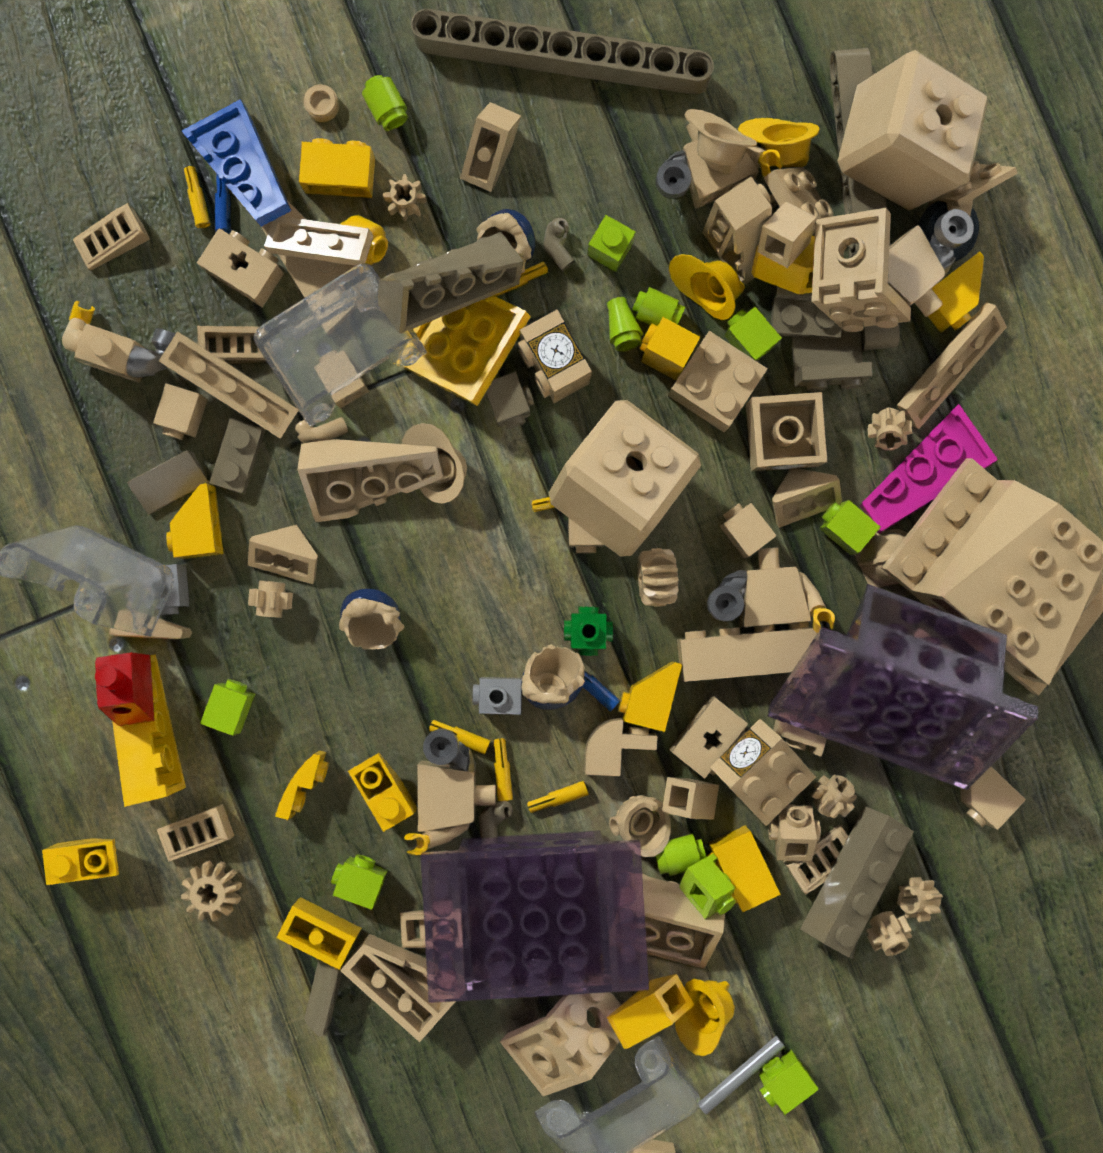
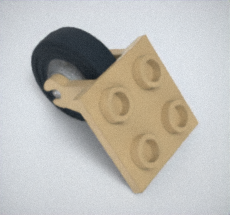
(981, 180)

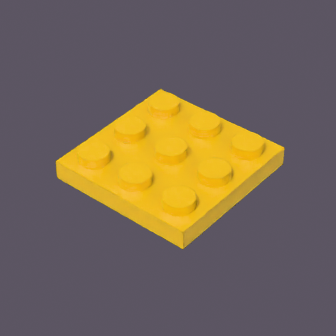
(469, 346)

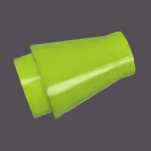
(623, 327)

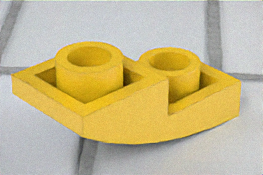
(307, 776)

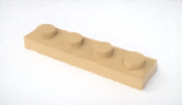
(952, 365)
(228, 384)

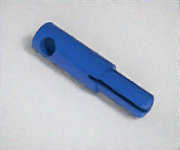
(222, 206)
(600, 692)

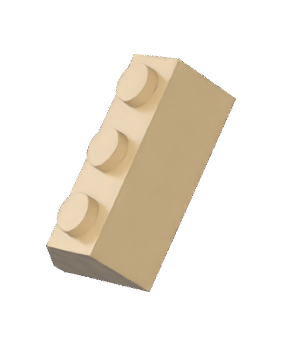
(676, 927)

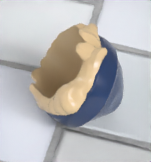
(514, 228)
(370, 619)
(553, 677)

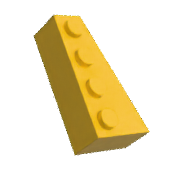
(149, 752)

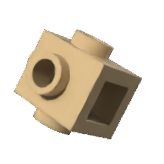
(795, 833)

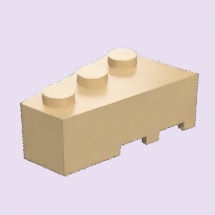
(737, 224)
(396, 983)

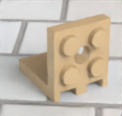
(857, 288)
(562, 1045)

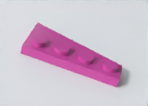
(927, 470)

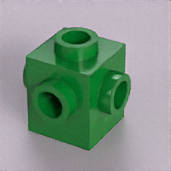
(584, 645)

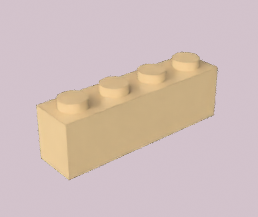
(743, 654)

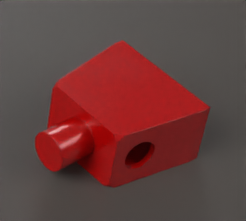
(125, 683)

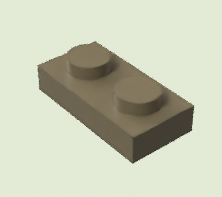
(237, 456)

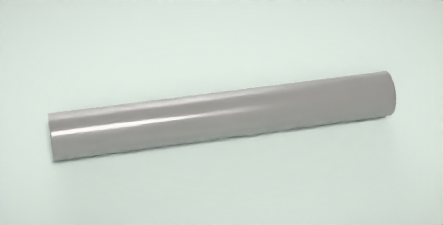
(741, 1074)

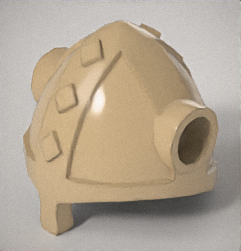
(639, 821)

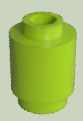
(385, 102)
(655, 305)
(680, 855)

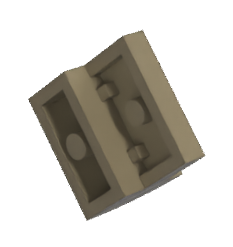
(799, 317)

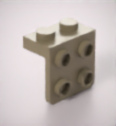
(830, 362)

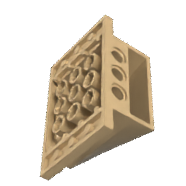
(1008, 565)

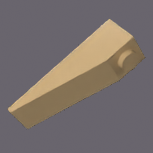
(354, 474)

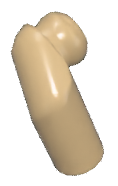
(321, 433)

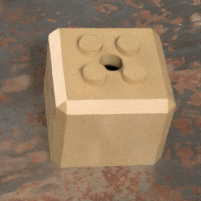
(912, 131)
(608, 496)

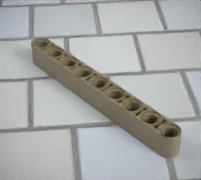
(550, 39)
(848, 70)

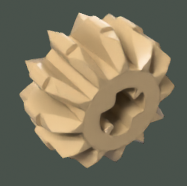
(657, 577)
(200, 895)

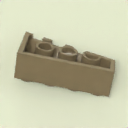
(449, 282)
(857, 881)

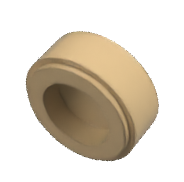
(321, 103)

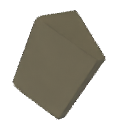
(168, 481)
(323, 998)

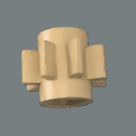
(408, 189)
(889, 429)
(270, 599)
(834, 796)
(919, 899)
(889, 933)

